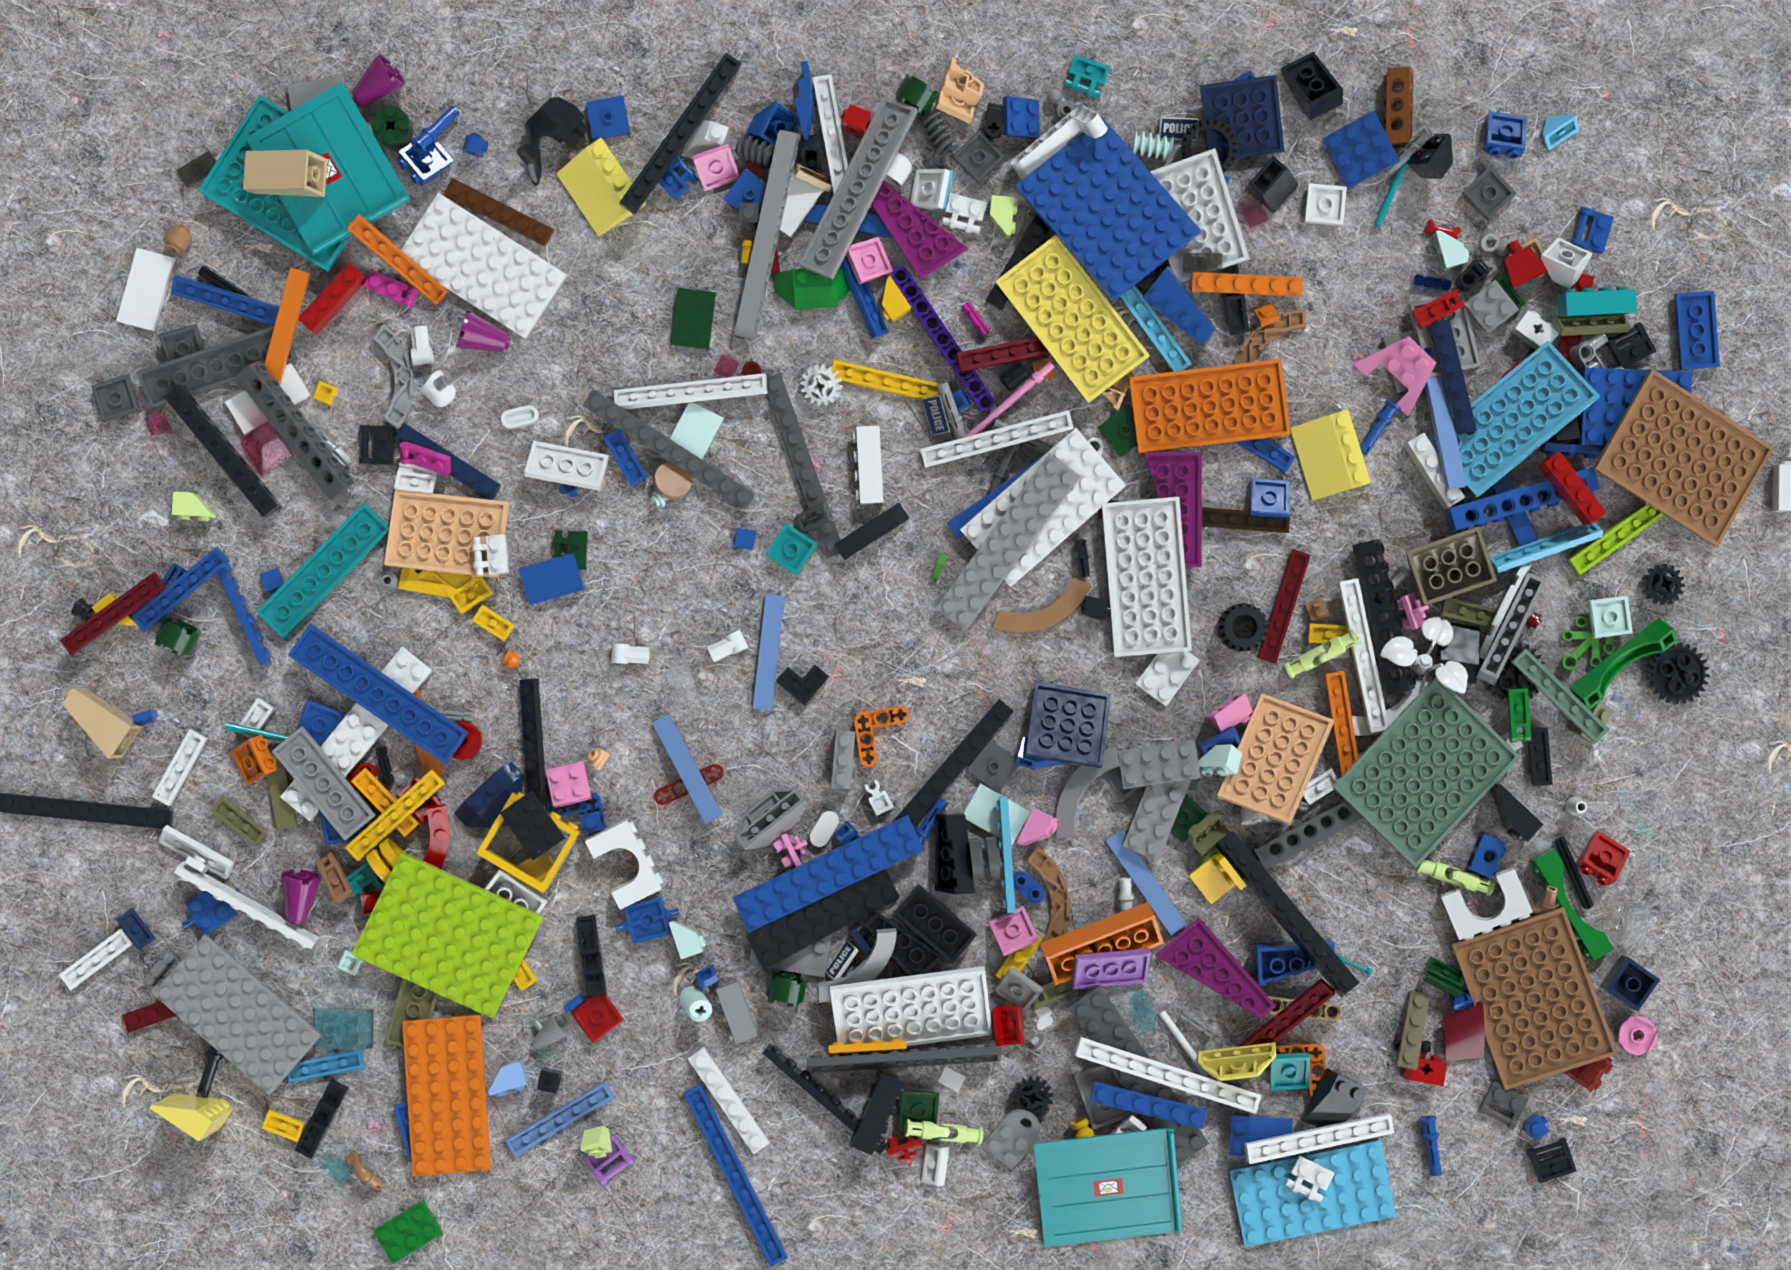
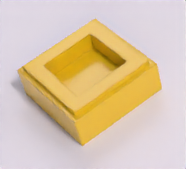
(325, 393)

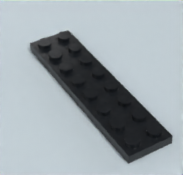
(821, 918)

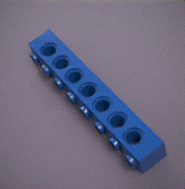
(1456, 515)

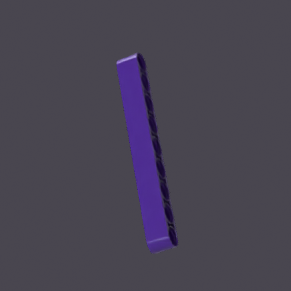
(934, 333)

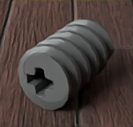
(939, 135)
(755, 150)

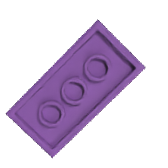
(1110, 968)

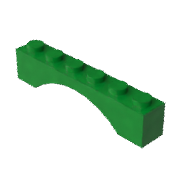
(1651, 640)
(1551, 871)

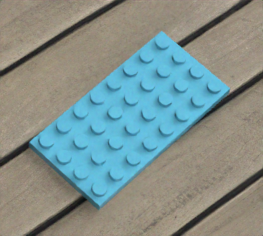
(1520, 416)
(1355, 1195)

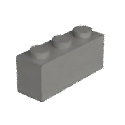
(843, 759)
(736, 1012)

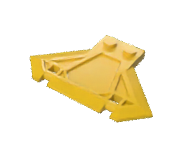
(463, 590)

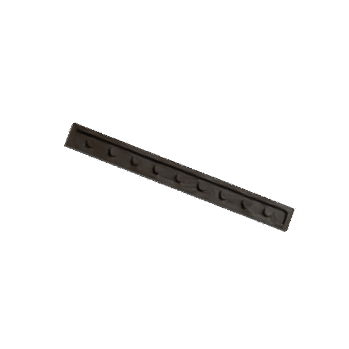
(1236, 520)

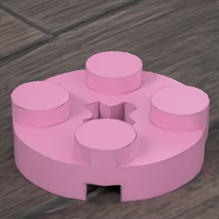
(1626, 1039)

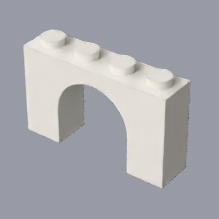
(1781, 487)
(624, 836)
(1468, 924)

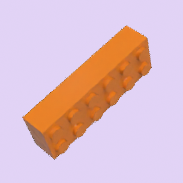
(1123, 931)

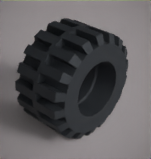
(1259, 627)

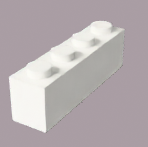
(869, 465)
(1430, 467)

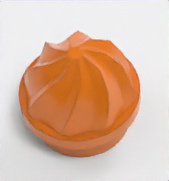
(510, 659)

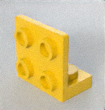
(1216, 877)

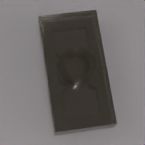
(196, 169)
(1203, 262)

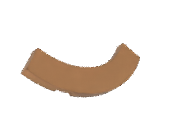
(1261, 336)
(1045, 617)
(1057, 891)

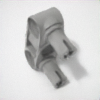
(1589, 358)

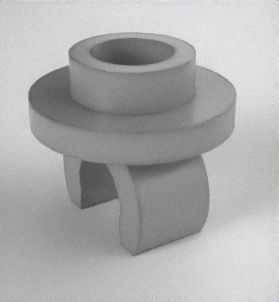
(1036, 1042)

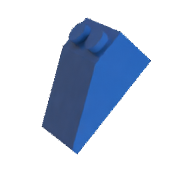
(1252, 1127)

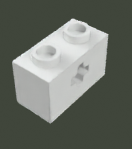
(1525, 329)

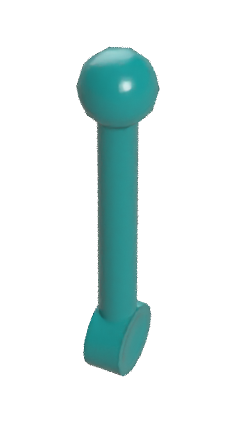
(1368, 971)

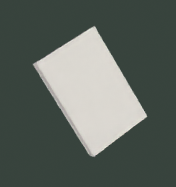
(799, 203)

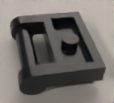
(1633, 352)
(383, 445)
(1554, 1166)

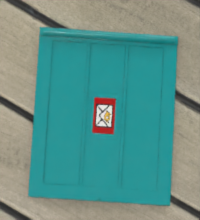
(357, 169)
(1108, 1186)

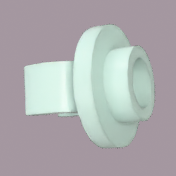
(658, 500)

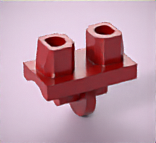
(896, 1149)

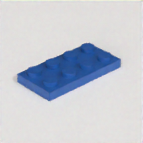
(1696, 330)

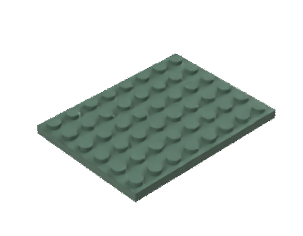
(1425, 772)

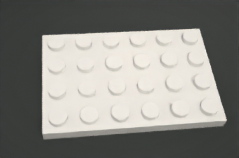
(1204, 195)

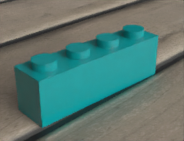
(1596, 302)

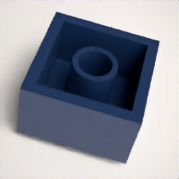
(1630, 983)

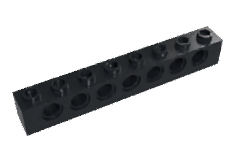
(222, 451)
(1376, 608)

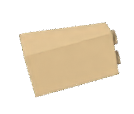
(285, 173)
(101, 721)

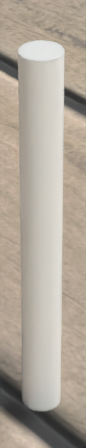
(1182, 1041)

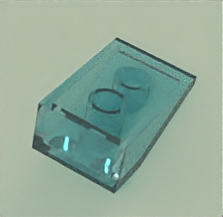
(344, 1028)

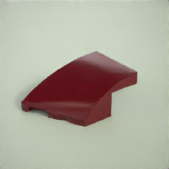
(1464, 1033)

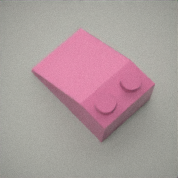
(1231, 713)

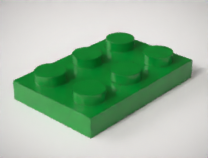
(408, 1231)

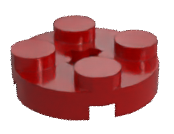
(474, 743)

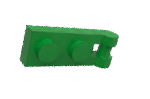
(1518, 714)

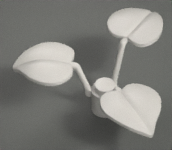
(1436, 629)

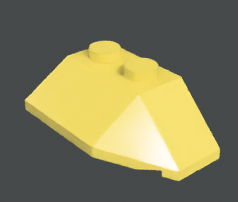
(1237, 1061)

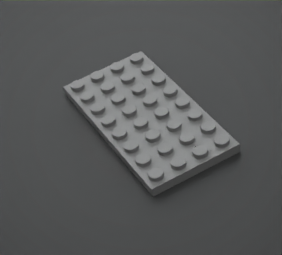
(237, 1014)

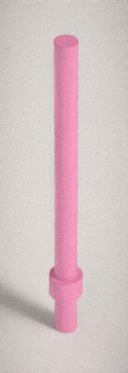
(1037, 377)

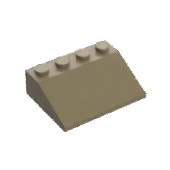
(1450, 566)

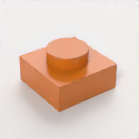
(1266, 315)
(1037, 366)

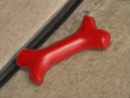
(1432, 228)

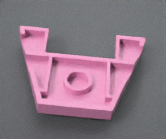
(1407, 363)

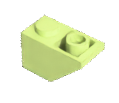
(1001, 214)
(190, 505)
(596, 1142)

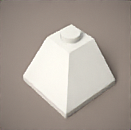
(706, 137)
(1565, 262)

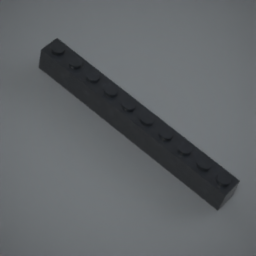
(1287, 914)

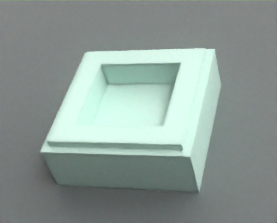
(349, 963)

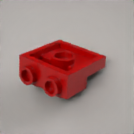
(1603, 859)

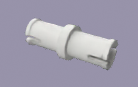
(1125, 893)

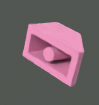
(1037, 827)

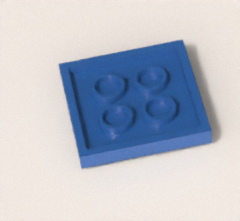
(1361, 149)

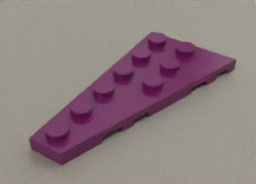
(915, 233)
(1181, 476)
(1206, 959)

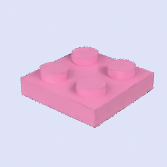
(716, 167)
(868, 260)
(568, 784)
(1013, 931)

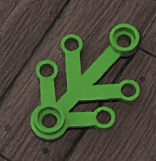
(1587, 635)

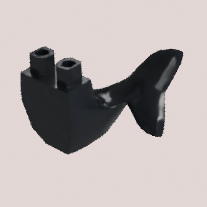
(553, 119)

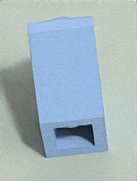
(509, 1077)

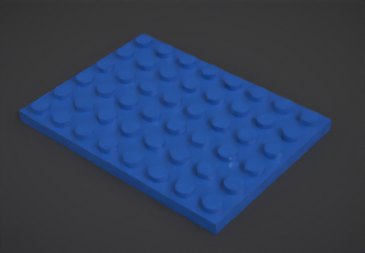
(1108, 210)

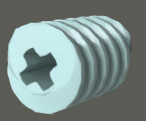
(1152, 145)
(695, 1003)

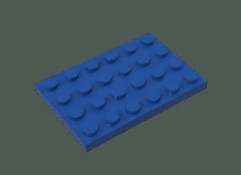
(1616, 392)

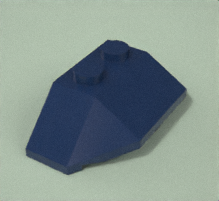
(488, 800)

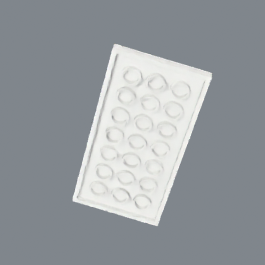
(483, 266)
(1093, 488)
(1147, 576)
(914, 1008)

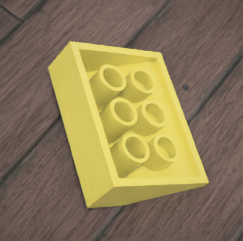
(597, 186)
(1330, 455)
(194, 1114)

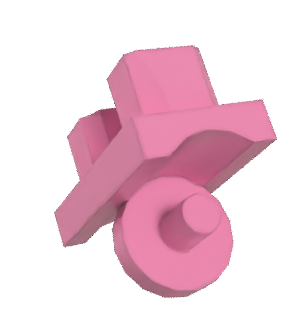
(1413, 609)
(793, 858)

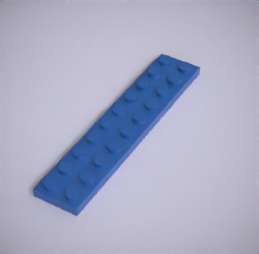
(378, 693)
(828, 873)

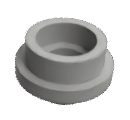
(394, 580)

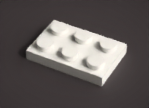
(1166, 675)

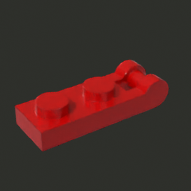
(1437, 308)

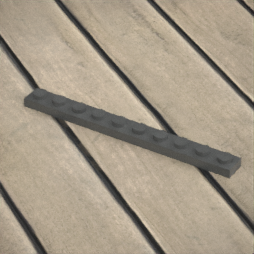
(668, 449)
(801, 460)

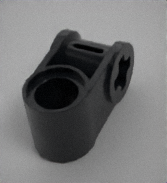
(994, 120)
(1474, 272)

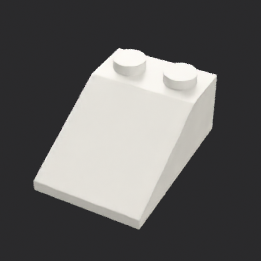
(515, 890)

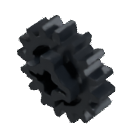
(1659, 578)
(1044, 1100)

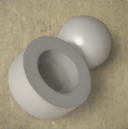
(1055, 97)
(1501, 248)

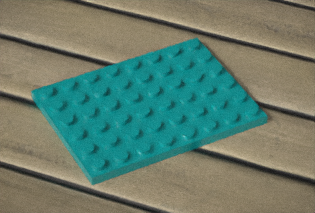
(262, 211)

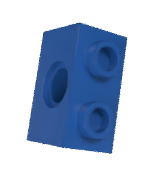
(1476, 861)

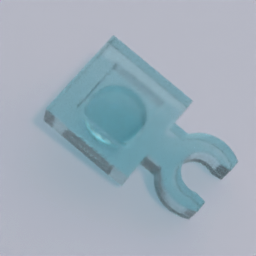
(339, 1169)

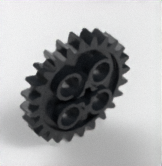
(1692, 665)
(1513, 679)

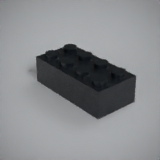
(935, 923)

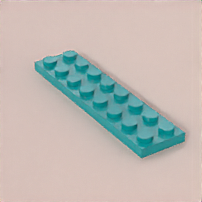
(324, 570)

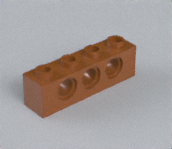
(1394, 77)

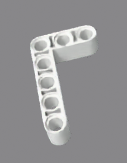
(1067, 129)

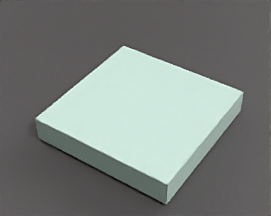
(1610, 617)

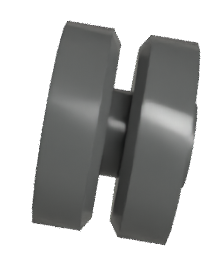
(985, 858)

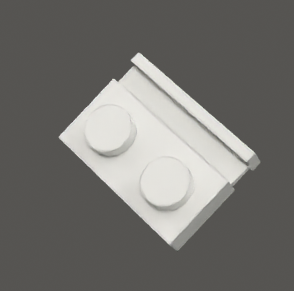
(415, 479)

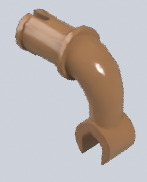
(1548, 903)
(366, 1176)

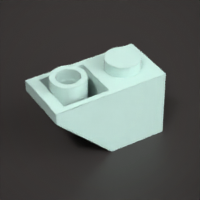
(1220, 761)

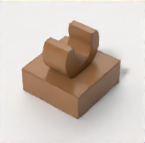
(1316, 610)

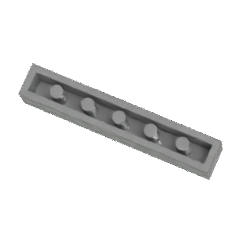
(1511, 629)

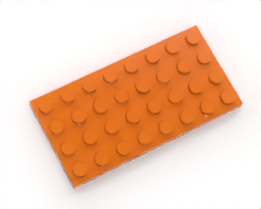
(1209, 406)
(446, 1095)

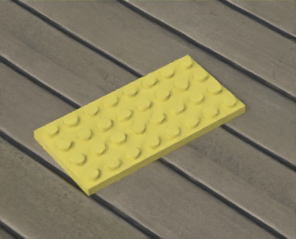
(1072, 318)

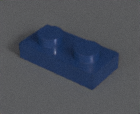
(135, 929)
(860, 937)

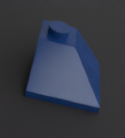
(770, 121)

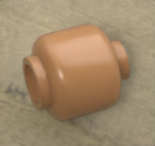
(177, 239)

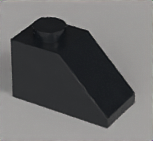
(811, 153)

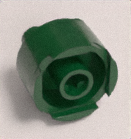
(916, 94)
(388, 117)
(177, 636)
(786, 988)

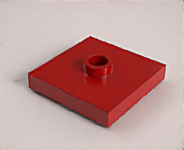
(597, 1017)

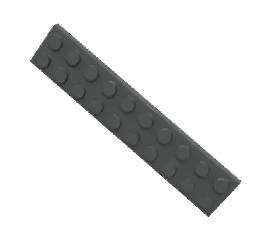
(1106, 1026)
(912, 1058)

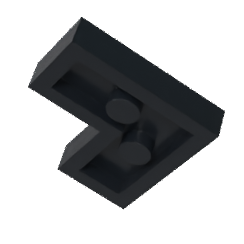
(803, 688)

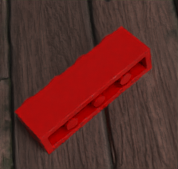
(332, 298)
(1571, 488)

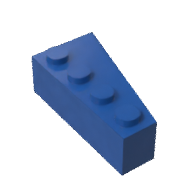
(1179, 306)
(1281, 960)

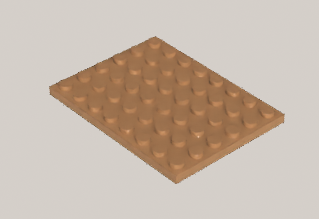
(1683, 458)
(1535, 998)

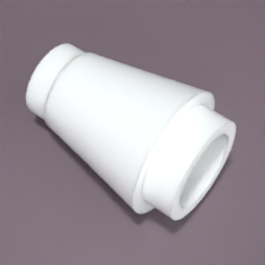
(1572, 806)

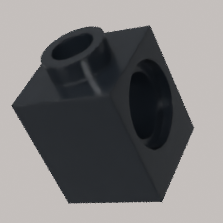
(1096, 608)
(549, 1080)

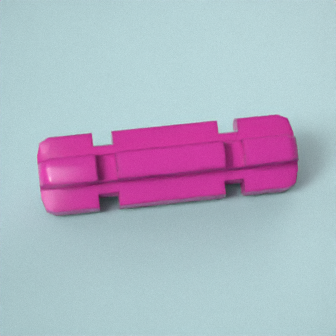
(976, 319)

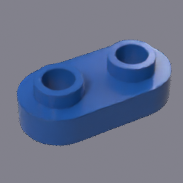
(1028, 887)

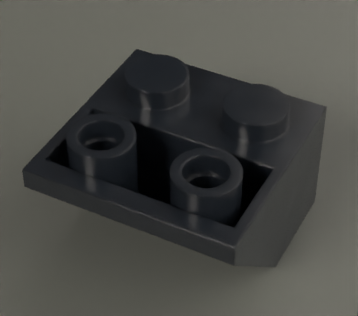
(1434, 157)
(1272, 184)

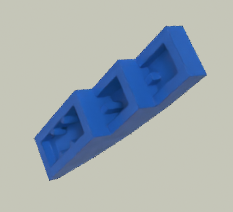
(805, 103)

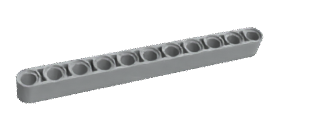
(767, 234)

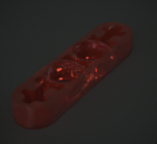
(664, 789)

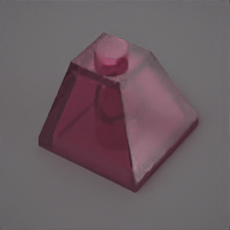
(266, 448)

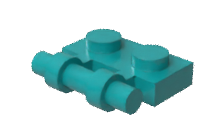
(1090, 71)
(362, 878)

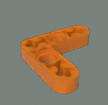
(872, 723)
(1314, 1061)

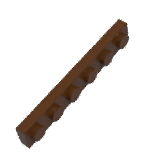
(498, 212)

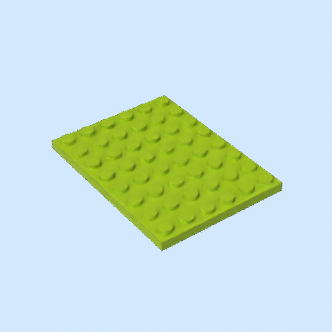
(447, 935)

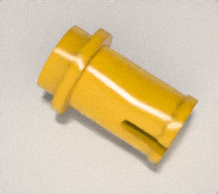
(747, 247)

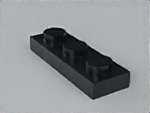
(1540, 757)

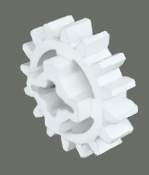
(822, 392)

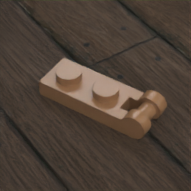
(334, 877)

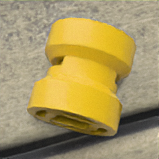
(1082, 1128)

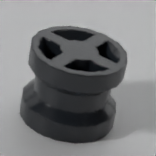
(82, 610)

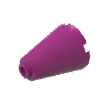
(377, 82)
(481, 335)
(299, 893)

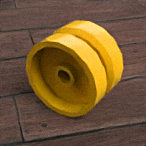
(384, 860)

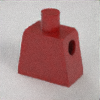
(1523, 264)

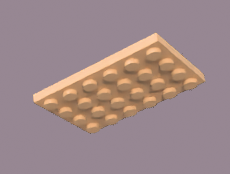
(439, 529)
(1276, 758)

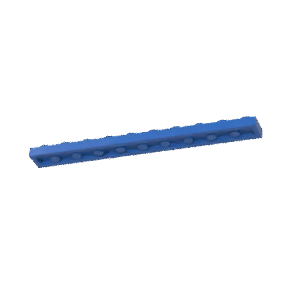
(735, 1174)

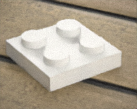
(929, 188)
(1325, 204)

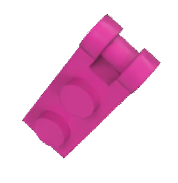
(390, 288)
(425, 458)

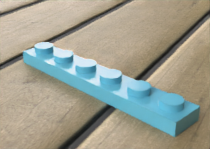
(1155, 330)
(1545, 547)
(1006, 862)

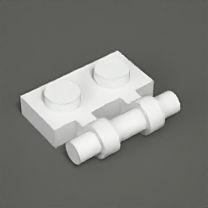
(966, 208)
(496, 555)
(1311, 1172)

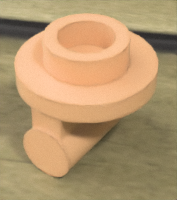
(597, 757)

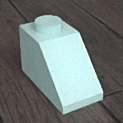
(1449, 251)
(686, 939)

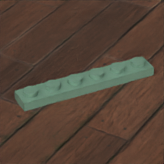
(1560, 695)

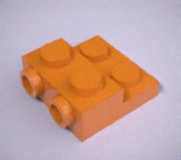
(254, 759)

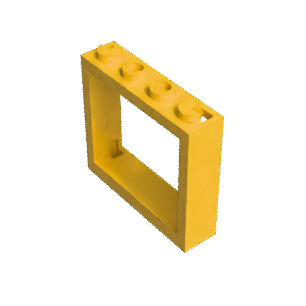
(521, 874)

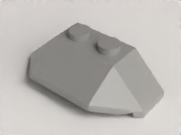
(770, 818)

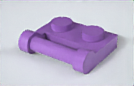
(597, 1164)

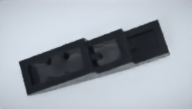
(1235, 307)
(871, 531)
(591, 956)
(321, 1118)

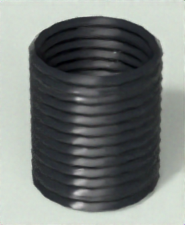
(1014, 376)

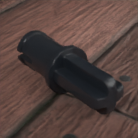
(1082, 558)

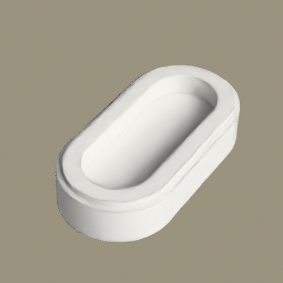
(519, 417)
(824, 828)

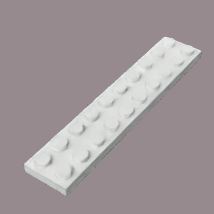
(359, 729)

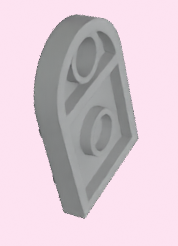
(1011, 1138)

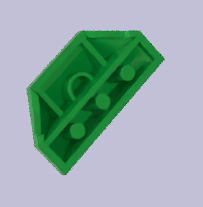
(810, 290)

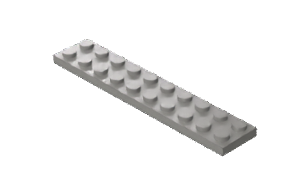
(858, 188)
(1007, 542)

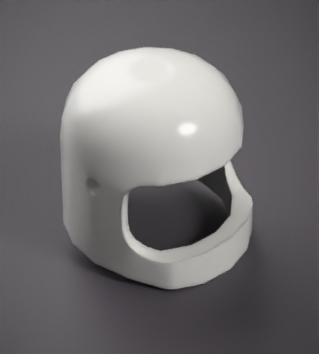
(898, 170)
(438, 393)

